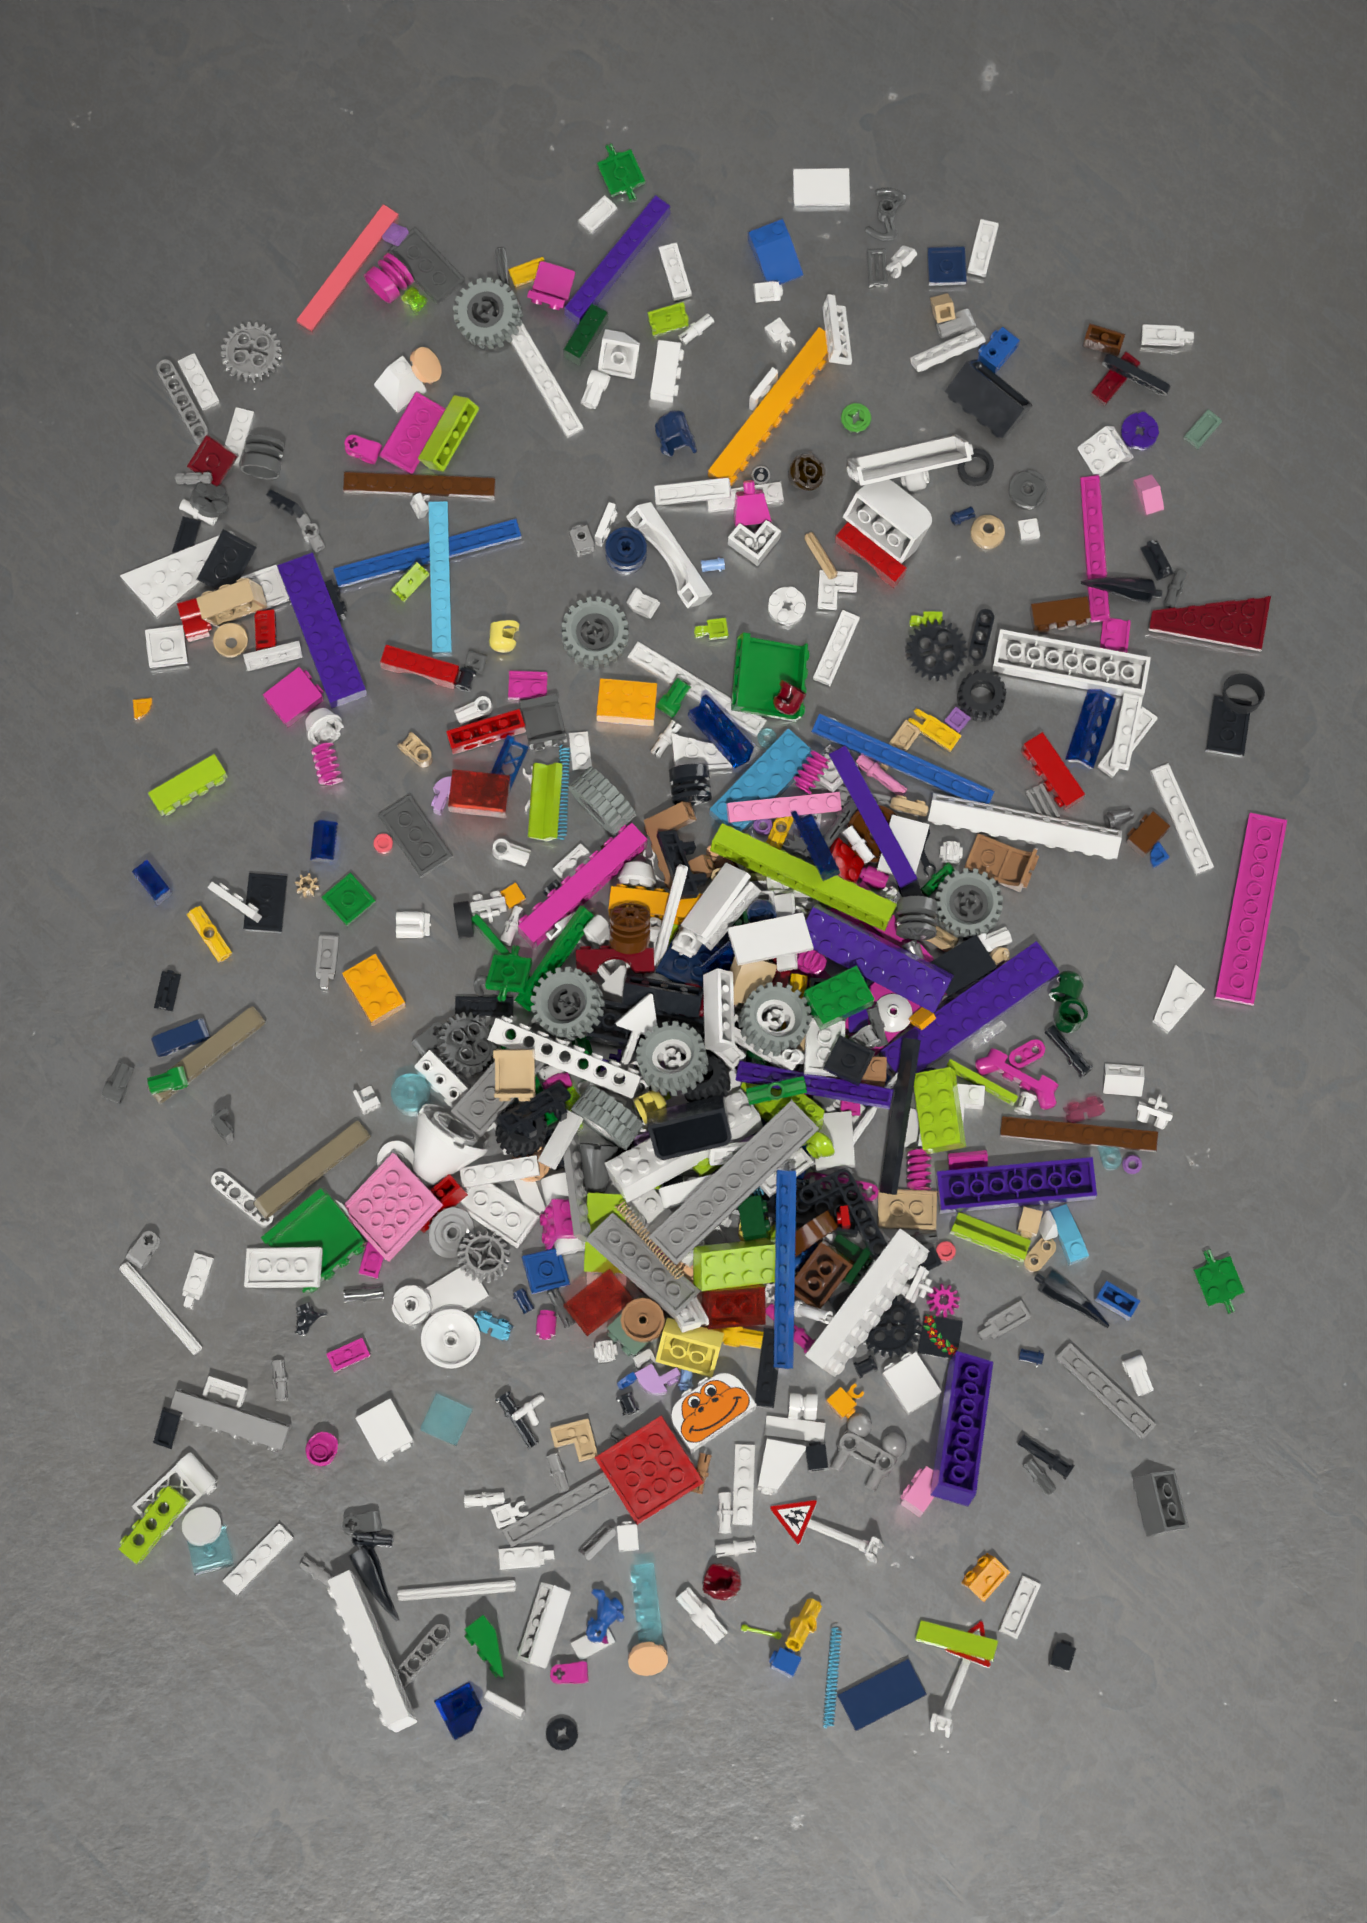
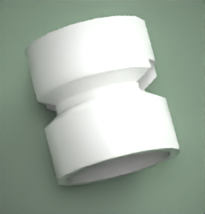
(802, 1406)

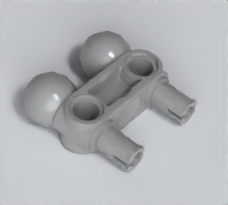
(858, 1427)

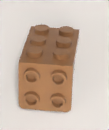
(1002, 862)

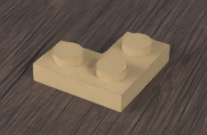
(578, 1434)

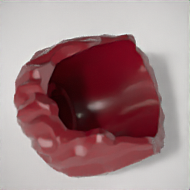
(721, 1582)

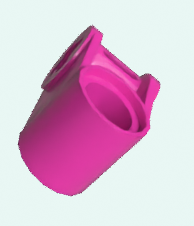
(365, 449)
(574, 1673)

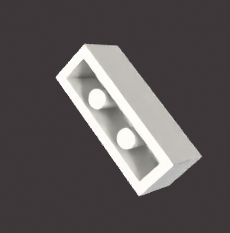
(666, 371)

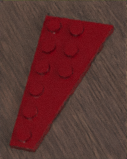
(1225, 623)

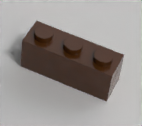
(1060, 614)

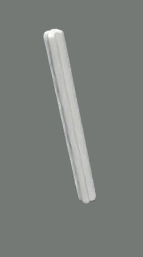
(670, 913)
(161, 1309)
(456, 1590)

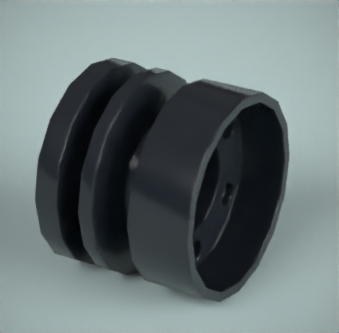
(690, 784)

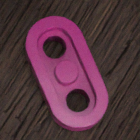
(1026, 1054)

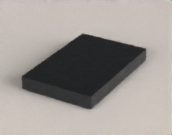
(226, 561)
(1227, 728)
(268, 895)
(966, 962)

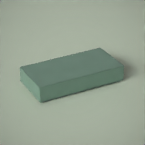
(1203, 429)

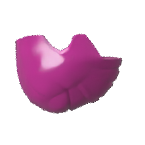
(321, 1448)

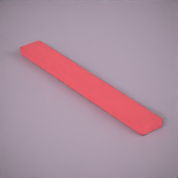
(347, 268)

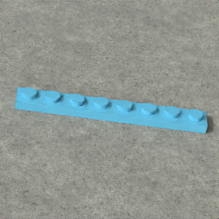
(440, 577)

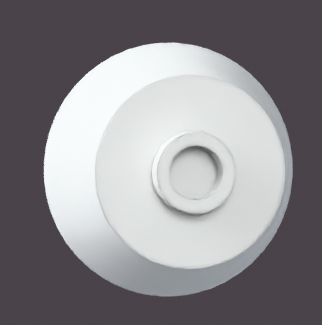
(323, 726)
(637, 874)

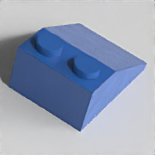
(775, 252)

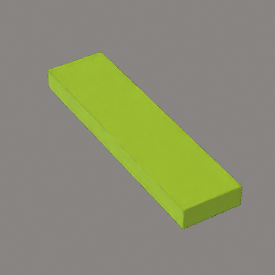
(977, 1079)
(956, 1640)

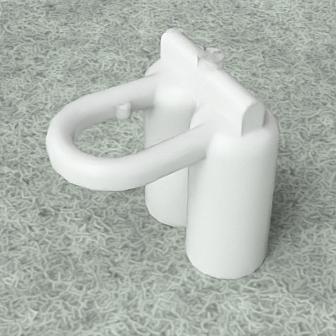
(412, 924)
(686, 943)

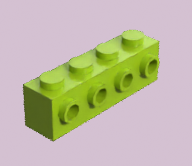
(448, 433)
(188, 785)

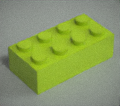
(939, 1110)
(734, 1264)

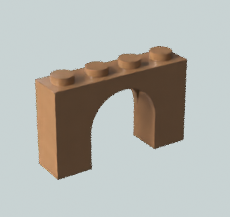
(674, 819)

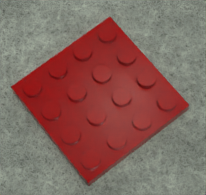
(649, 1469)

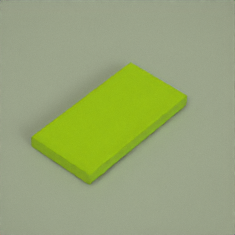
(599, 1208)

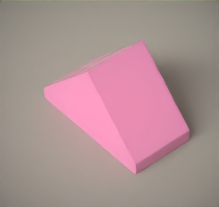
(1149, 494)

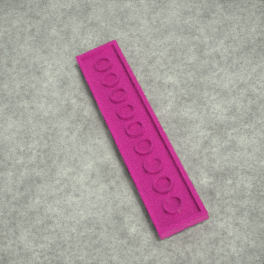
(1251, 909)

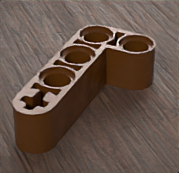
(813, 1232)

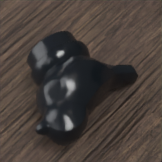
(306, 1318)

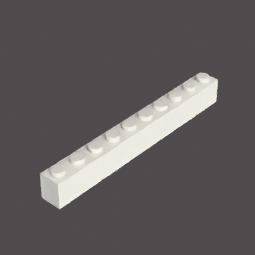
(1025, 826)

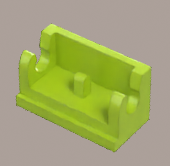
(668, 319)
(410, 581)

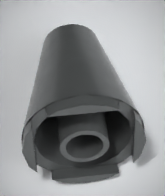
(593, 1165)

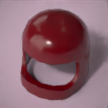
(789, 698)

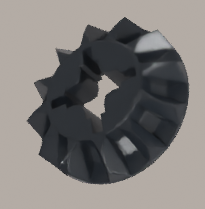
(552, 1736)

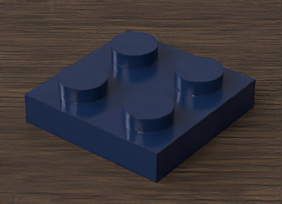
(946, 266)

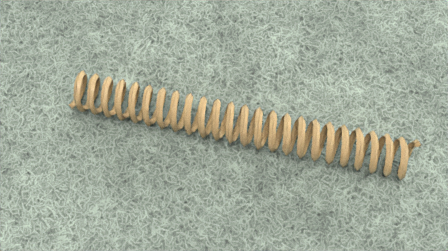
(675, 1275)

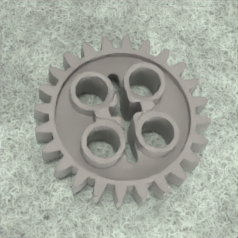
(247, 367)

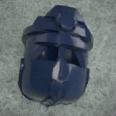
(674, 433)

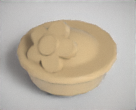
(1000, 956)

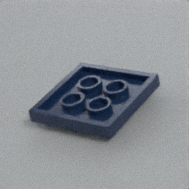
(682, 968)

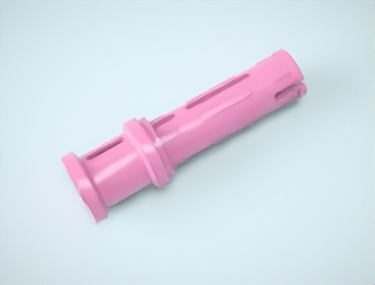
(873, 770)

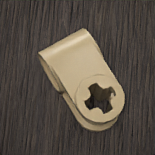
(413, 748)

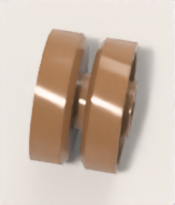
(638, 1309)

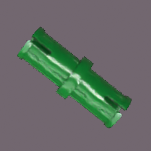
(928, 889)

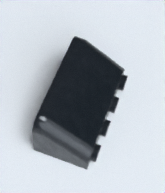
(988, 398)
(689, 1128)

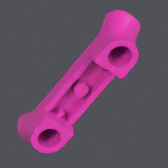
(1043, 1088)

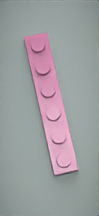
(783, 807)

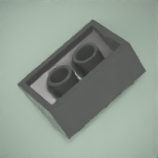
(1160, 1502)

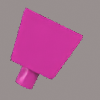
(750, 505)

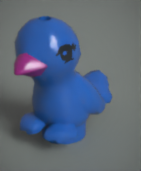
(607, 1613)

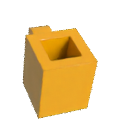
(843, 1403)

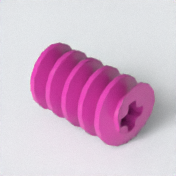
(325, 765)
(811, 771)
(918, 1169)

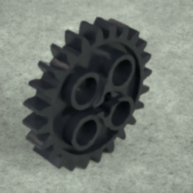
(941, 666)
(889, 1343)

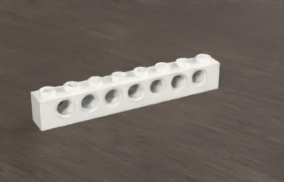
(628, 1088)

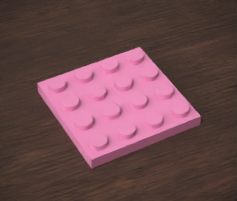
(391, 1207)

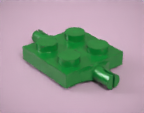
(621, 173)
(508, 973)
(1219, 1281)

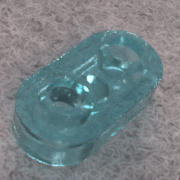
(1105, 1153)

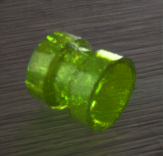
(414, 299)

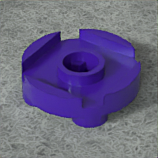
(1143, 421)

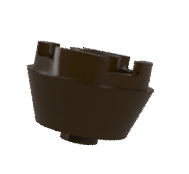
(806, 472)

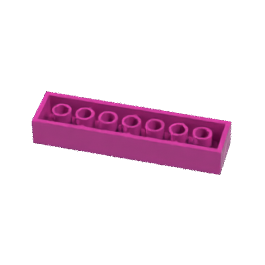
(582, 885)

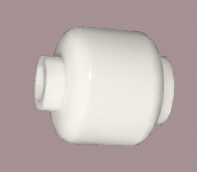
(916, 481)

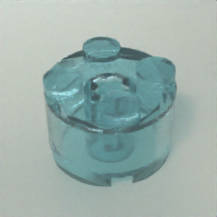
(403, 1086)

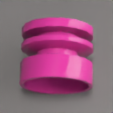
(385, 281)

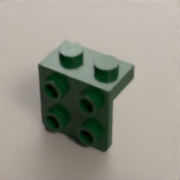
(857, 1254)

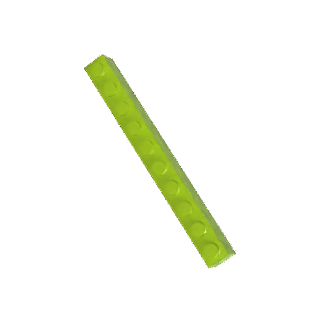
(803, 877)

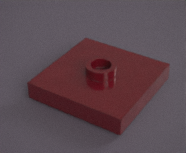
(214, 459)

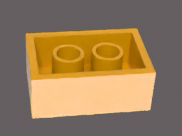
(626, 702)
(374, 990)

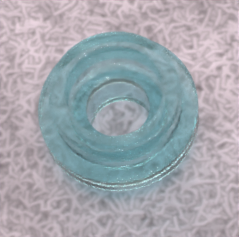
(767, 732)

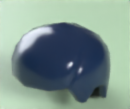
(761, 910)

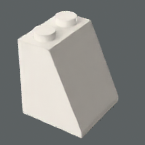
(778, 1464)

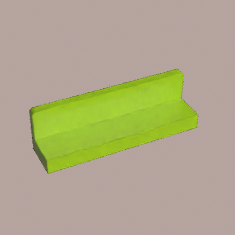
(545, 801)
(990, 1237)

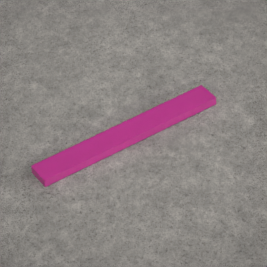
(1095, 545)

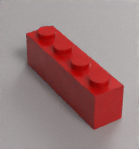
(1053, 771)

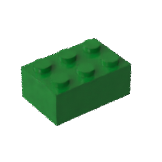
(838, 998)

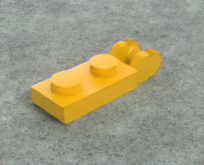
(936, 730)

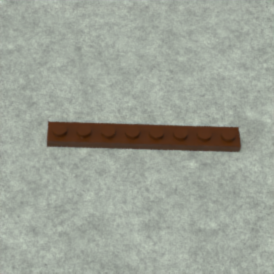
(414, 484)
(1079, 1134)

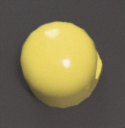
(502, 639)
(649, 1102)

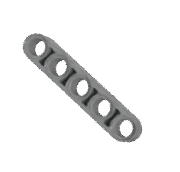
(179, 394)
(419, 1655)

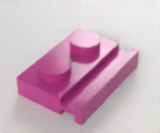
(1115, 635)
(527, 685)

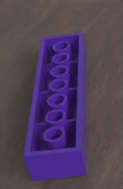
(322, 630)
(877, 958)
(1016, 1185)
(962, 1429)

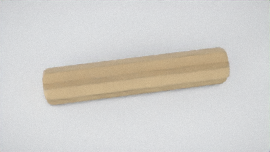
(821, 556)

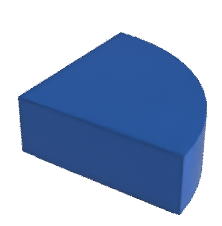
(1158, 855)
(626, 1381)

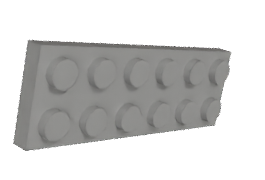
(641, 1266)

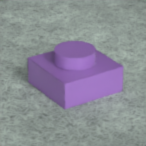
(395, 234)
(957, 720)

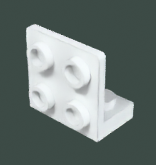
(1104, 451)

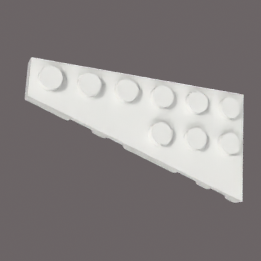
(169, 578)
(650, 1212)

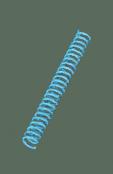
(563, 793)
(832, 1680)

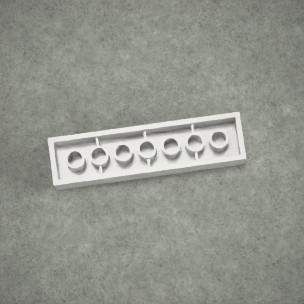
(1070, 664)
(641, 1170)
(867, 1303)
(372, 1651)

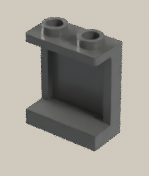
(543, 722)

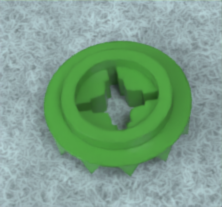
(852, 410)

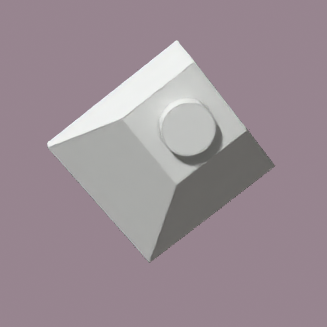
(618, 354)
(399, 384)

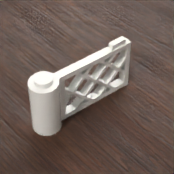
(195, 1477)

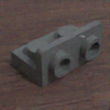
(221, 1126)

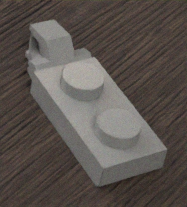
(326, 959)
(1005, 1321)

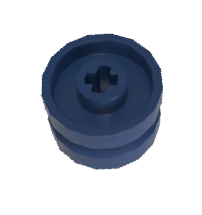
(626, 561)

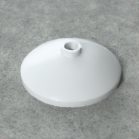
(443, 1326)

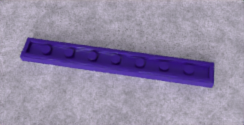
(873, 816)
(817, 1085)

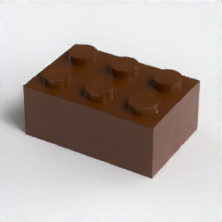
(821, 1274)

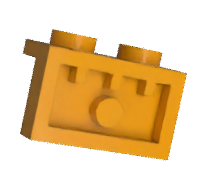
(985, 1576)

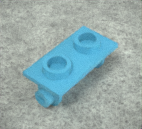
(500, 1326)

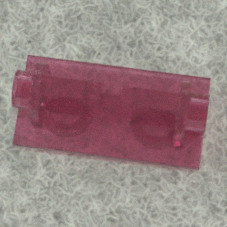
(1077, 1110)

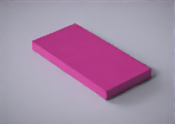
(412, 433)

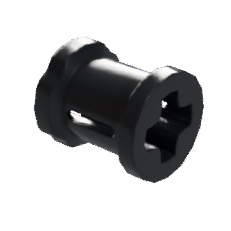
(465, 679)
(865, 1366)
(627, 1404)

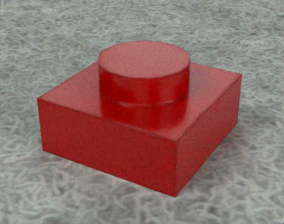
(843, 1217)

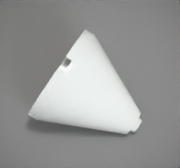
(443, 1145)

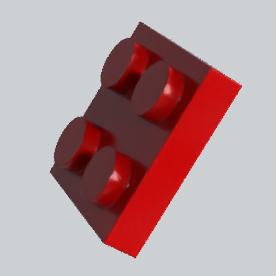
(847, 861)

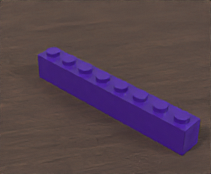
(618, 259)

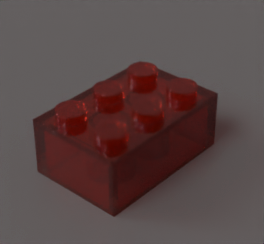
(479, 793)
(598, 1301)
(735, 1306)

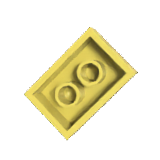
(690, 1350)

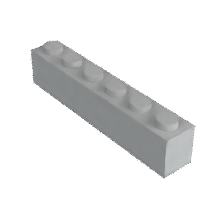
(231, 1420)

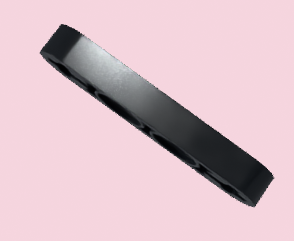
(1136, 374)

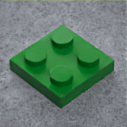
(348, 899)

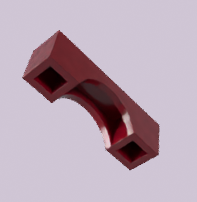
(590, 960)

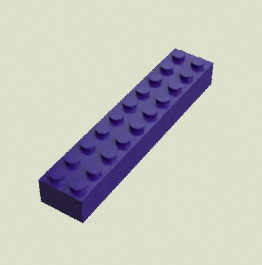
(977, 1007)

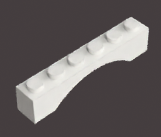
(689, 583)

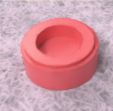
(383, 843)
(945, 1251)

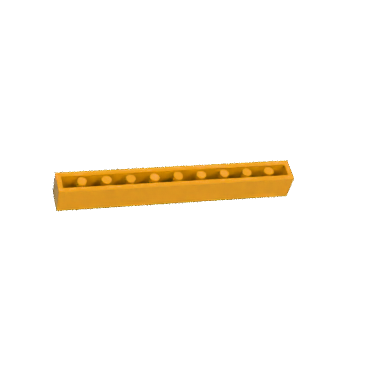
(771, 409)

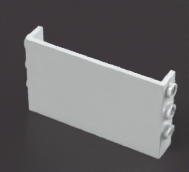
(909, 459)

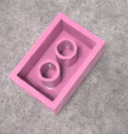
(917, 1497)

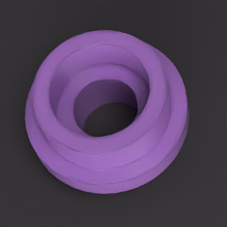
(756, 825)
(1132, 1158)

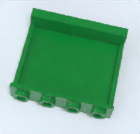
(759, 670)
(319, 1224)

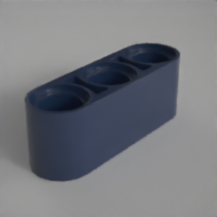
(180, 1037)

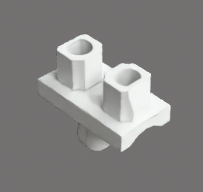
(490, 907)
(1145, 1110)
(917, 1287)

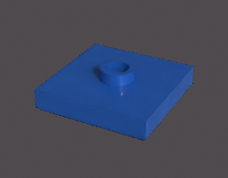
(545, 1271)

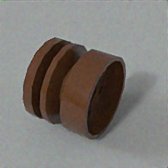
(629, 928)

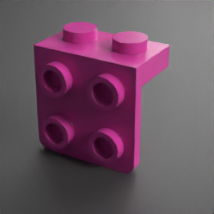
(552, 285)
(556, 1222)

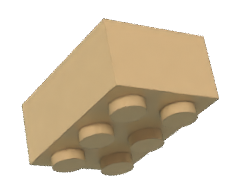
(231, 602)

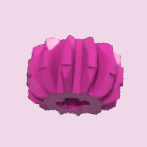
(811, 962)
(936, 1298)

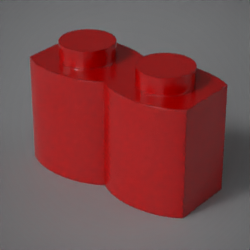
(192, 621)

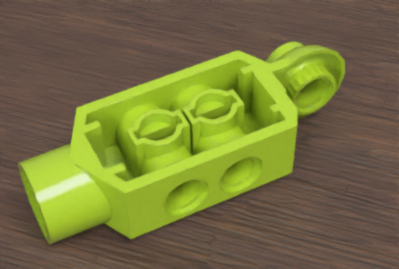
(819, 1144)

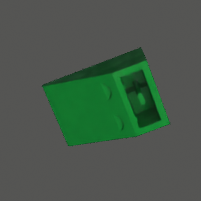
(485, 1638)

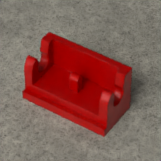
(265, 629)

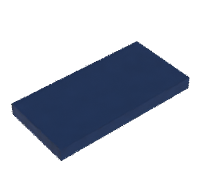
(881, 1695)

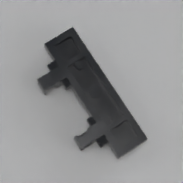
(675, 853)
(523, 1115)

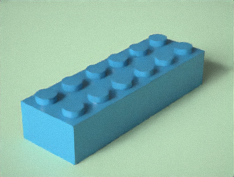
(765, 778)

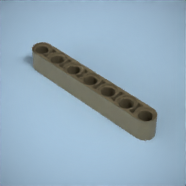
(216, 1047)
(312, 1169)

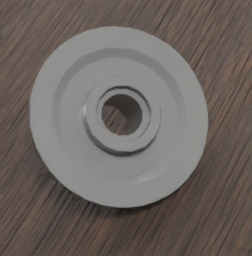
(460, 1227)

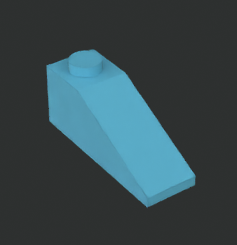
(1069, 1235)

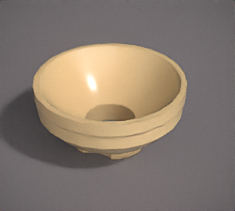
(984, 539)
(228, 631)

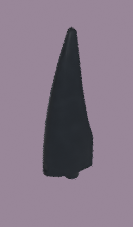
(1129, 587)
(1065, 1293)
(369, 1569)

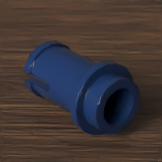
(961, 516)
(523, 1300)
(1031, 1356)

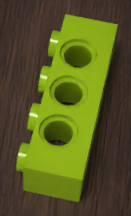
(176, 1503)

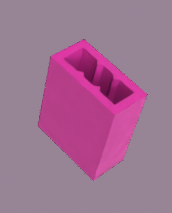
(294, 696)

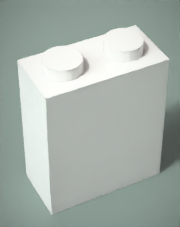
(911, 1382)
(385, 1430)

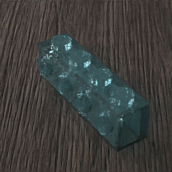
(648, 1603)

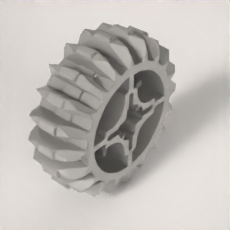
(476, 1254)

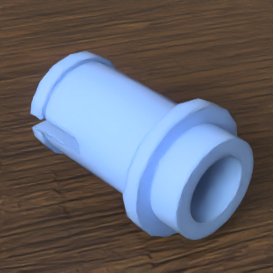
(713, 564)
(685, 1380)

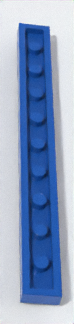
(405, 558)
(901, 760)
(785, 1269)

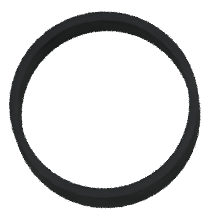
(1248, 680)

